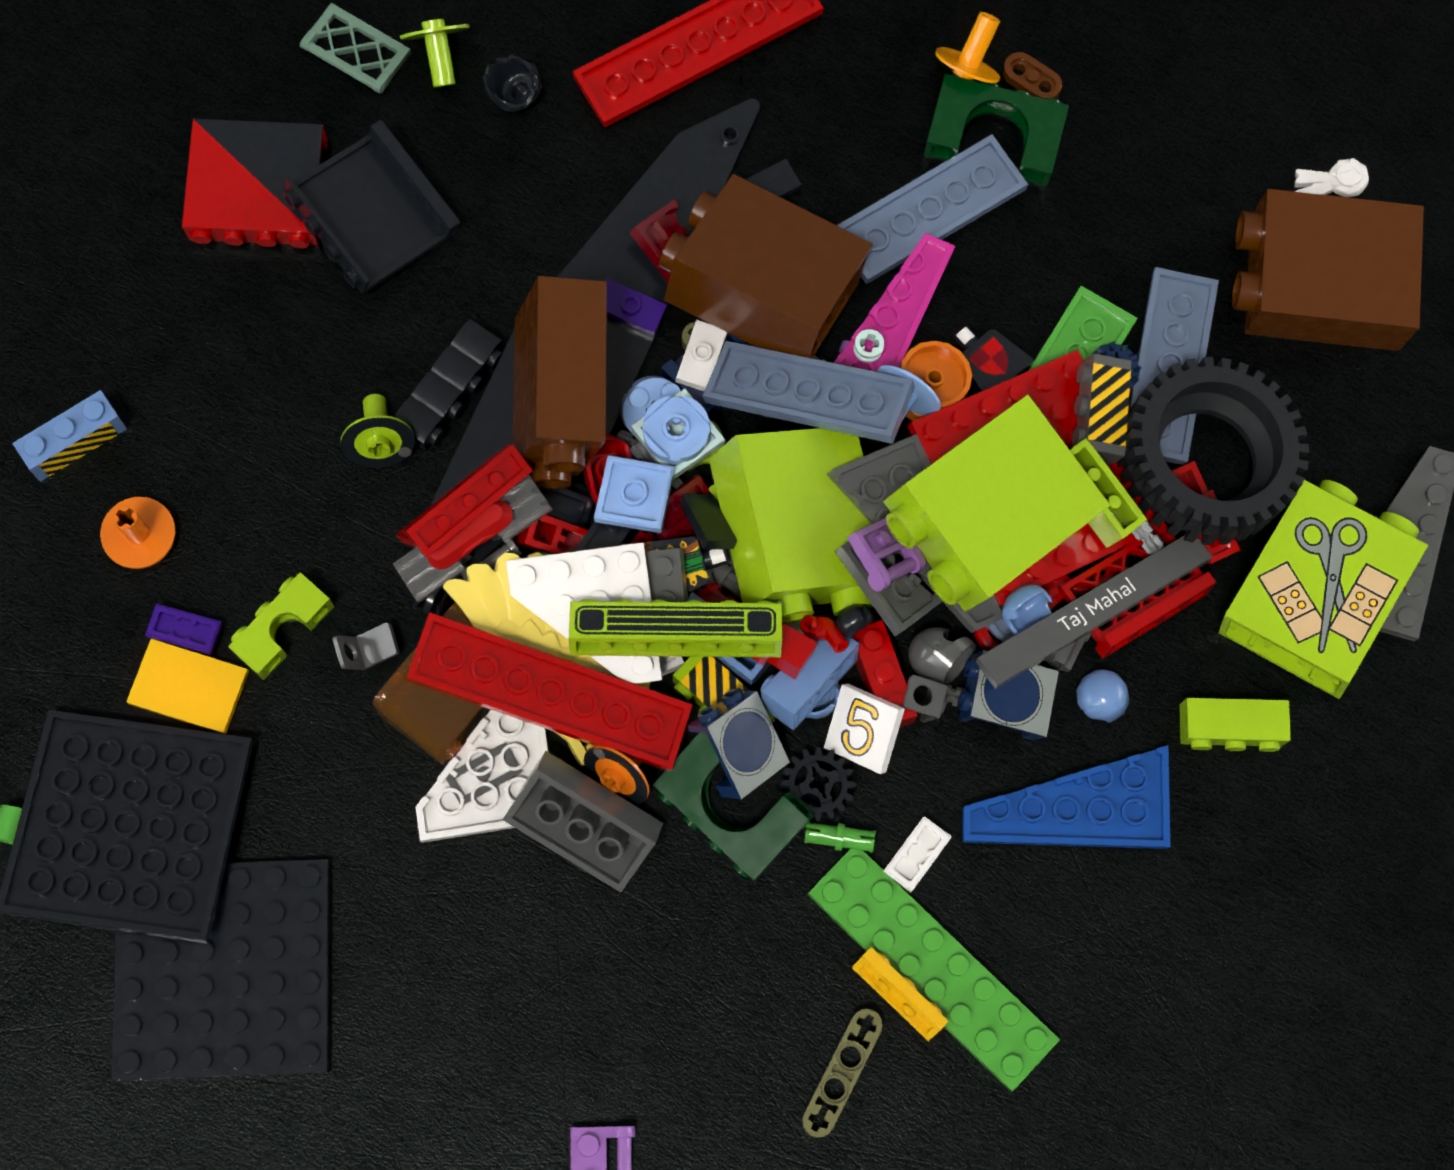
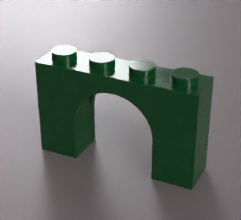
(1037, 118)
(749, 847)

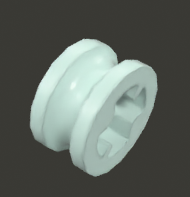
(875, 354)

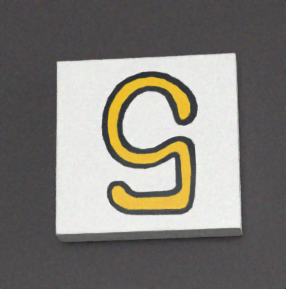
(864, 728)

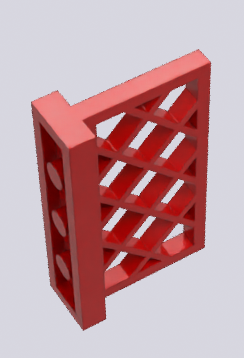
(465, 501)
(1147, 616)

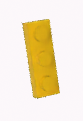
(900, 993)

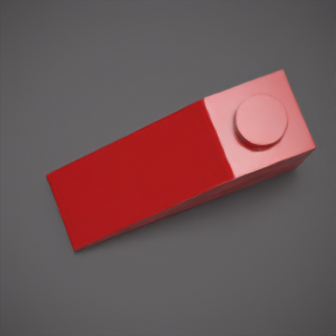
(551, 536)

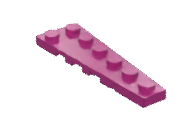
(902, 304)

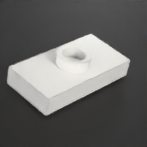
(701, 355)
(917, 854)

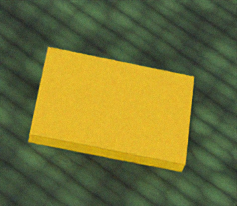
(188, 686)

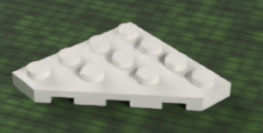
(599, 574)
(440, 812)

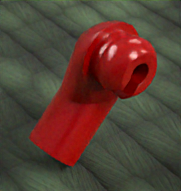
(824, 629)

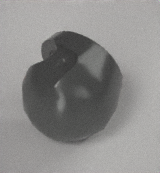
(938, 658)

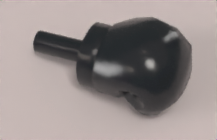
(854, 619)

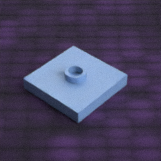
(634, 494)

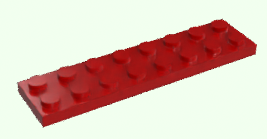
(685, 52)
(549, 691)

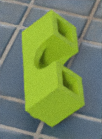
(297, 601)

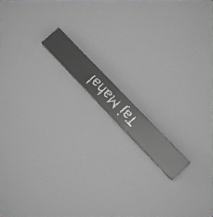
(1092, 610)

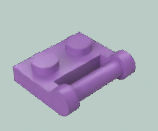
(877, 543)
(590, 1147)

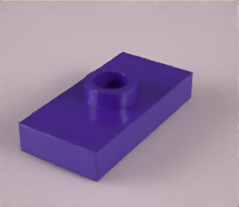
(633, 308)
(184, 629)

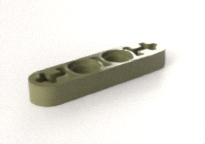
(846, 1075)

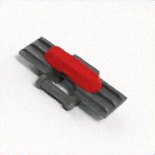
(503, 519)

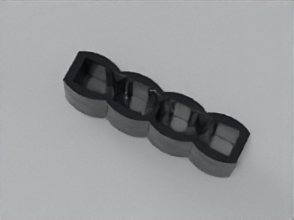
(450, 382)

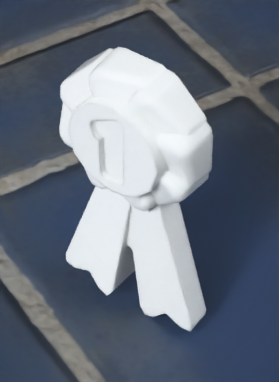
(1345, 178)

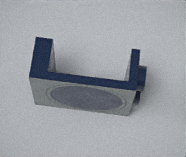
(1019, 704)
(741, 741)

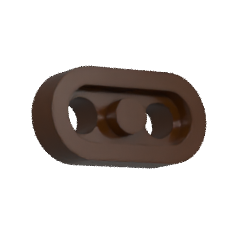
(1034, 76)

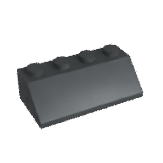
(583, 821)

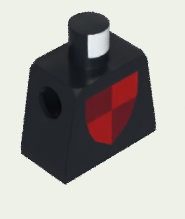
(991, 358)

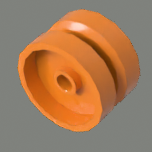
(942, 369)

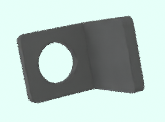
(367, 648)
(934, 701)

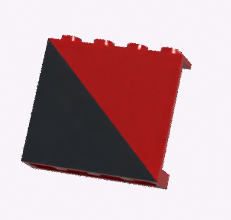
(240, 179)

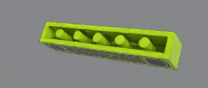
(675, 628)

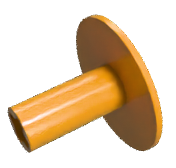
(969, 62)

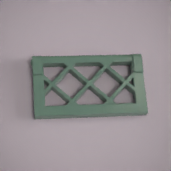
(354, 25)

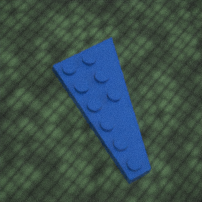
(1098, 807)

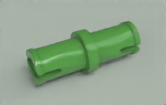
(840, 836)

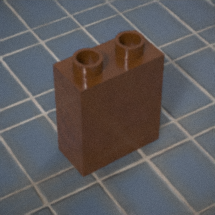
(763, 268)
(1331, 269)
(560, 378)

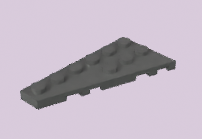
(878, 476)
(1426, 503)

